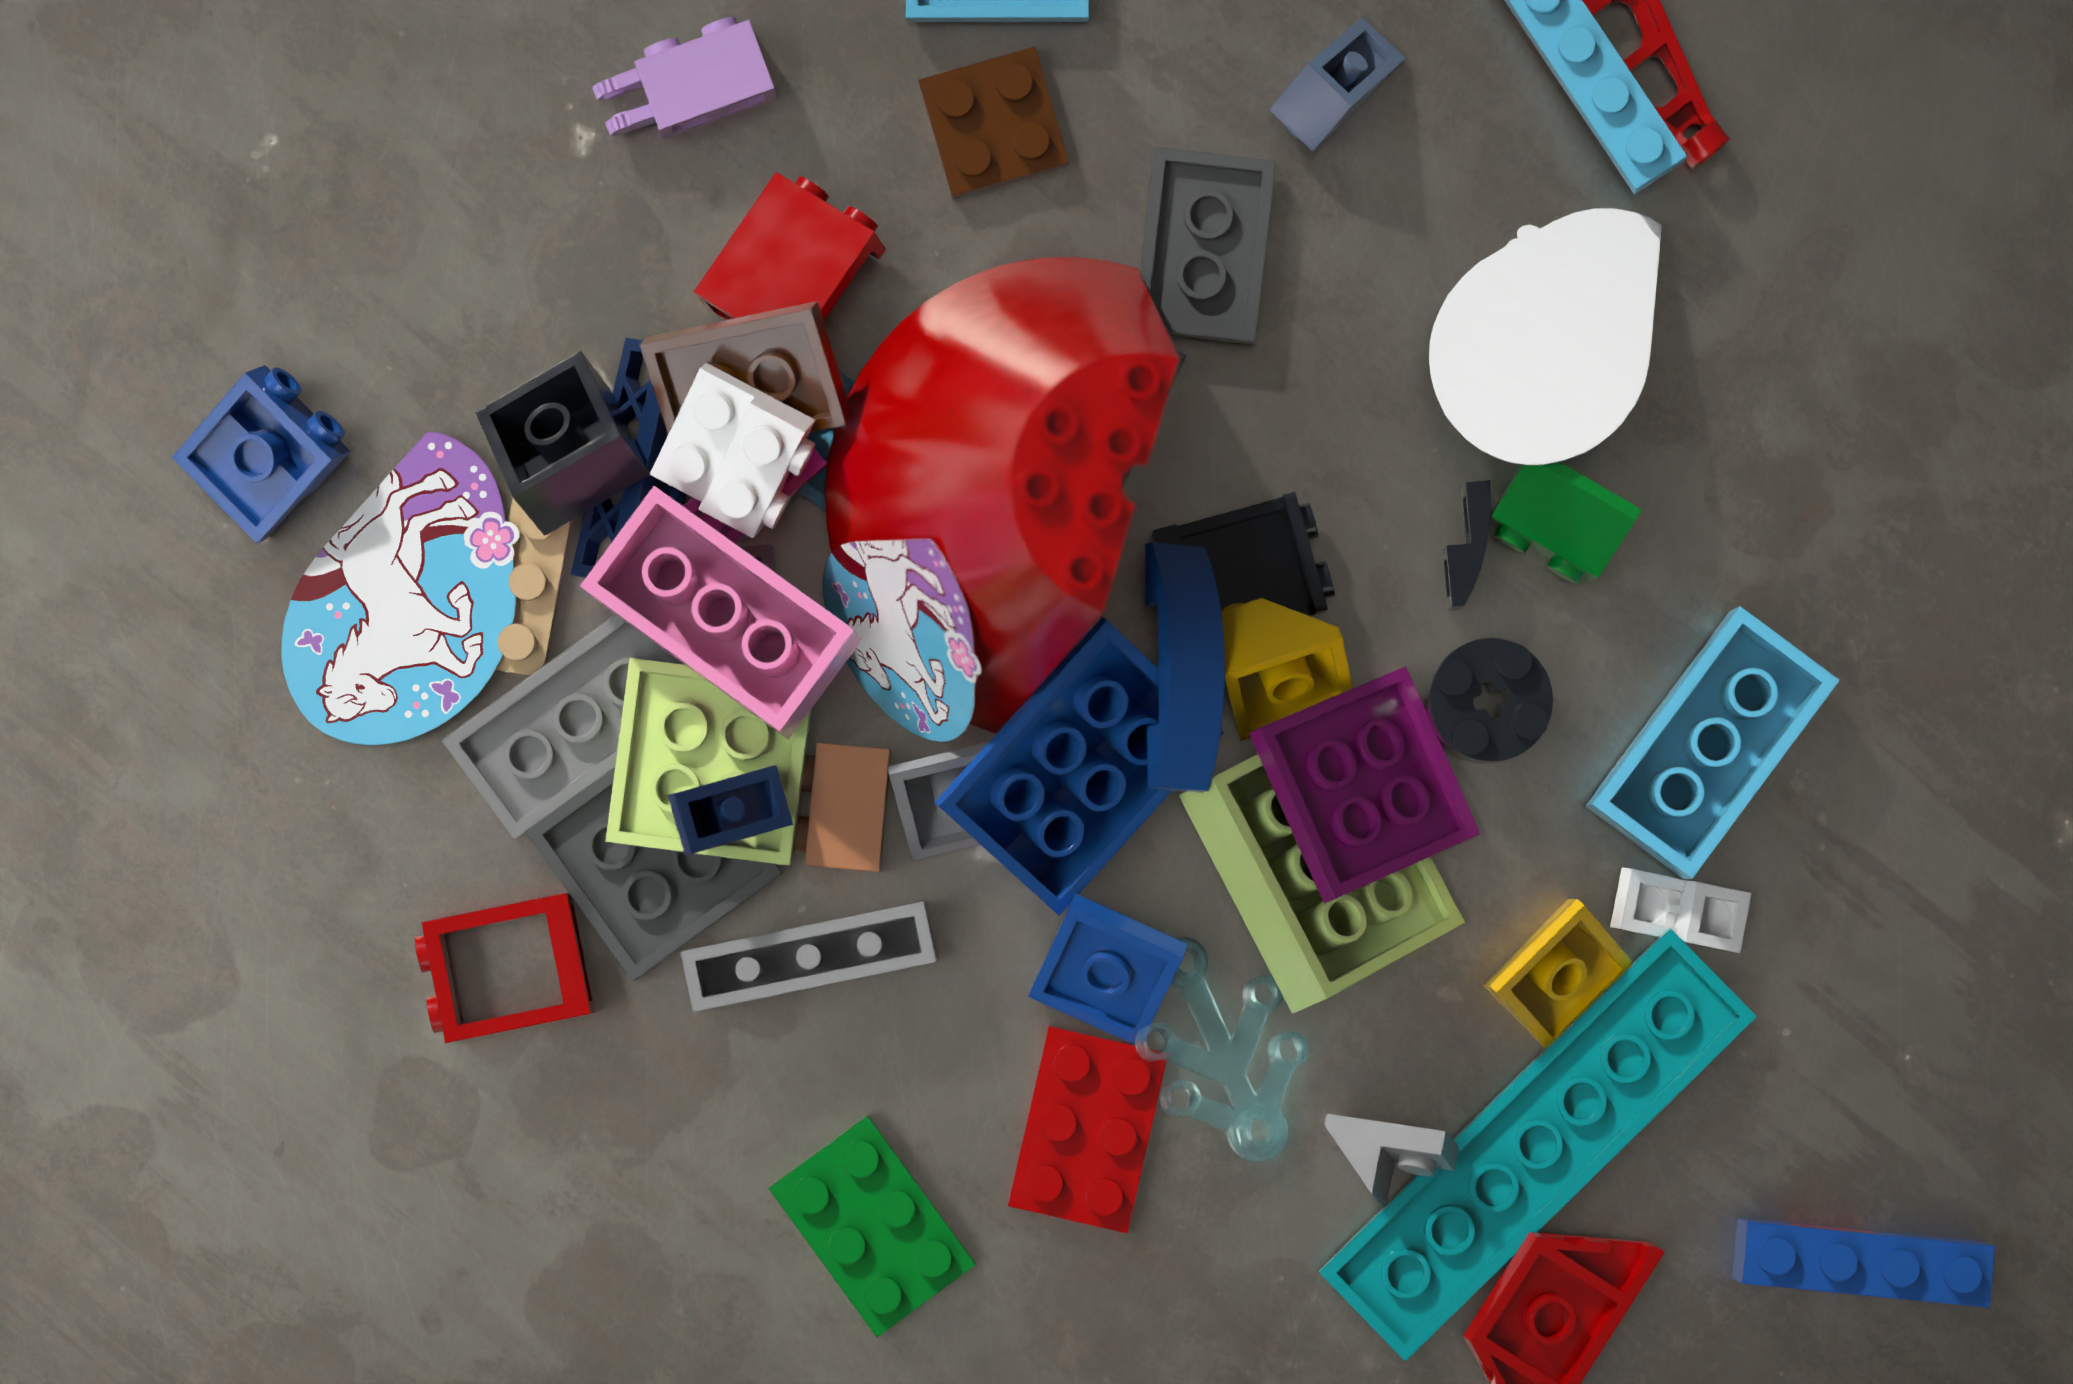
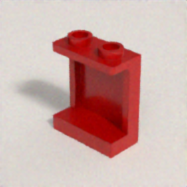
(789, 253)

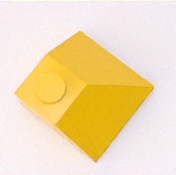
(1278, 663)

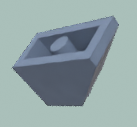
(1336, 84)

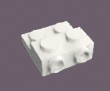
(734, 451)

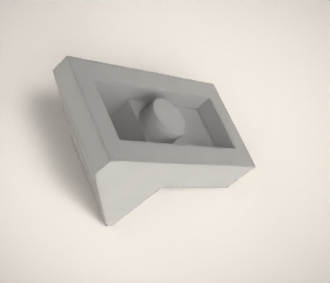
(1377, 1145)

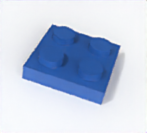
(1107, 969)

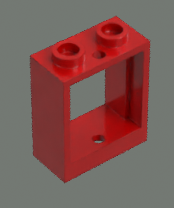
(568, 957)

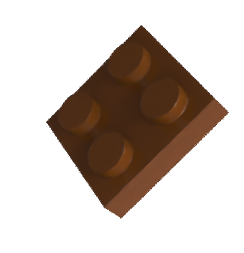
(993, 122)

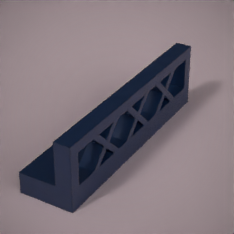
(651, 436)

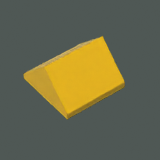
(1558, 972)

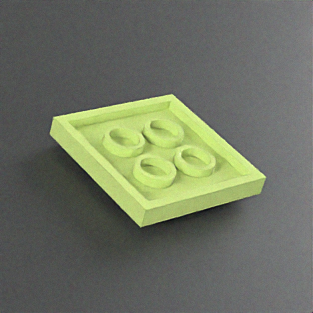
(687, 735)

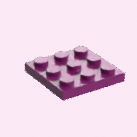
(1364, 784)

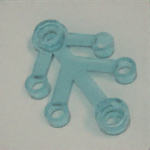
(1228, 1062)

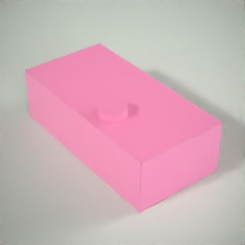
(721, 612)

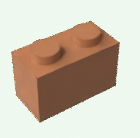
(845, 807)

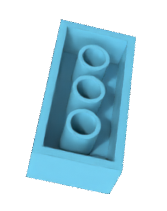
(1712, 743)

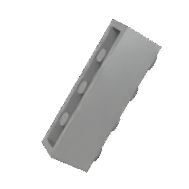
(809, 956)

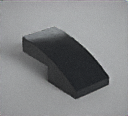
(1464, 561)

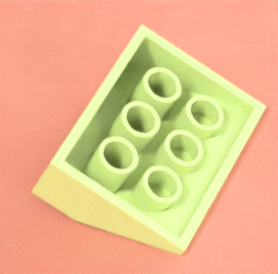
(1307, 943)

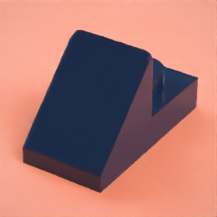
(730, 810)

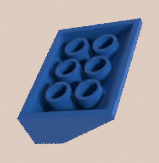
(1066, 770)

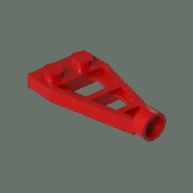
(1689, 105)

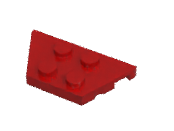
(1557, 1307)

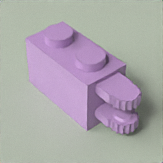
(692, 80)

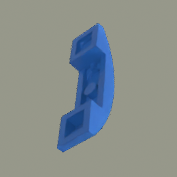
(1190, 667)

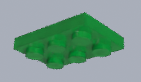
(872, 1226)

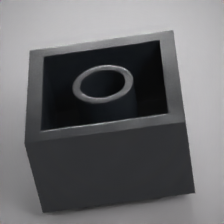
(562, 443)

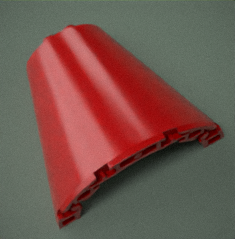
(1006, 442)

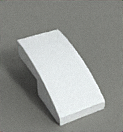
(1692, 909)

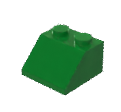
(1563, 519)

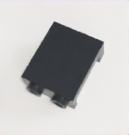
(1261, 554)

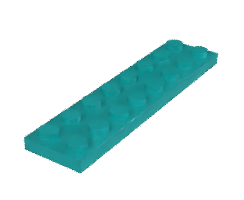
(1538, 1144)

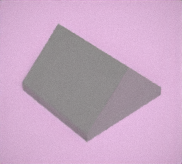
(916, 789)

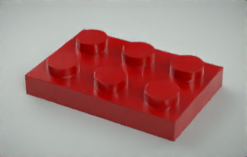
(1087, 1130)

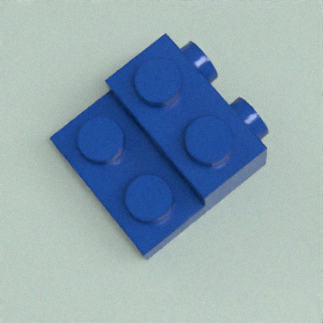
(262, 451)

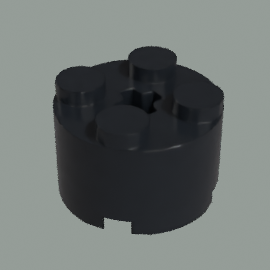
(1505, 669)

